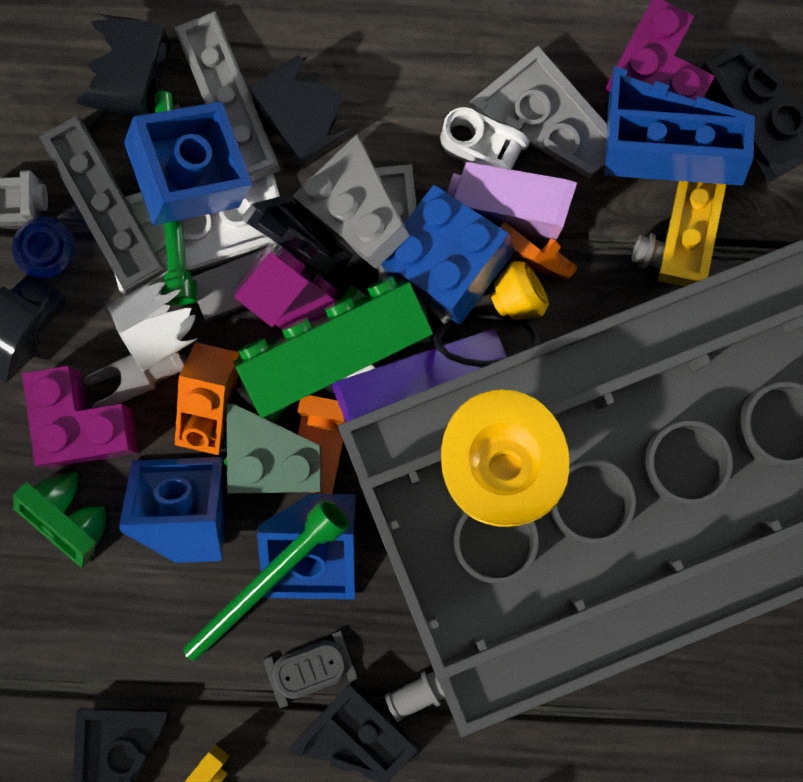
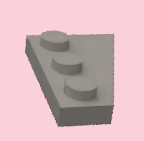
(548, 111)
(354, 204)

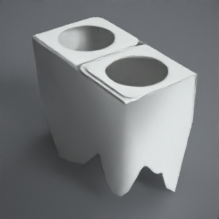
(147, 327)

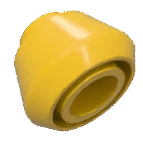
(519, 292)

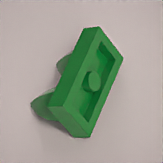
(44, 510)

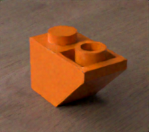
(203, 395)

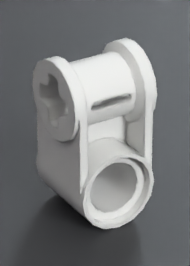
(487, 139)

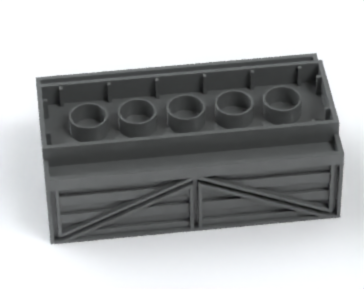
(671, 505)

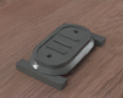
(310, 669)

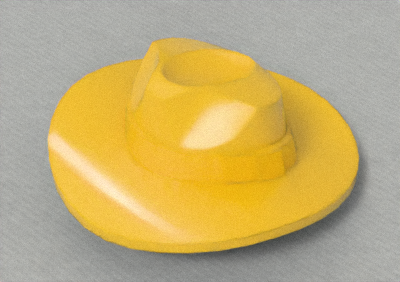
(504, 458)

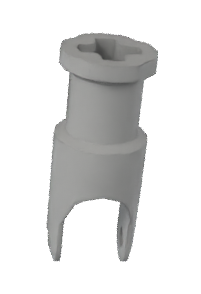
(133, 380)

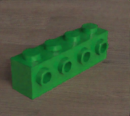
(332, 346)

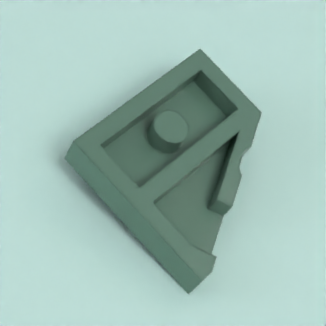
(268, 456)

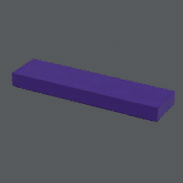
(412, 375)

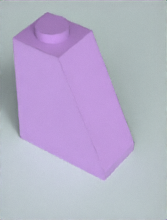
(524, 200)

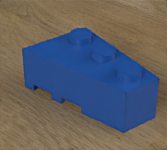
(674, 136)

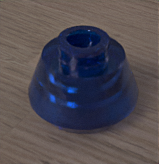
(43, 247)

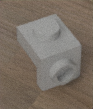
(22, 199)

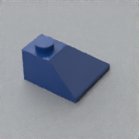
(177, 507)
(328, 568)

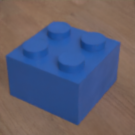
(187, 162)
(449, 254)

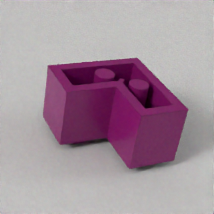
(652, 51)
(281, 291)
(64, 428)

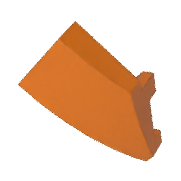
(545, 261)

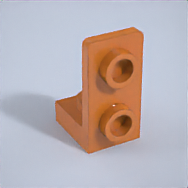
(320, 424)

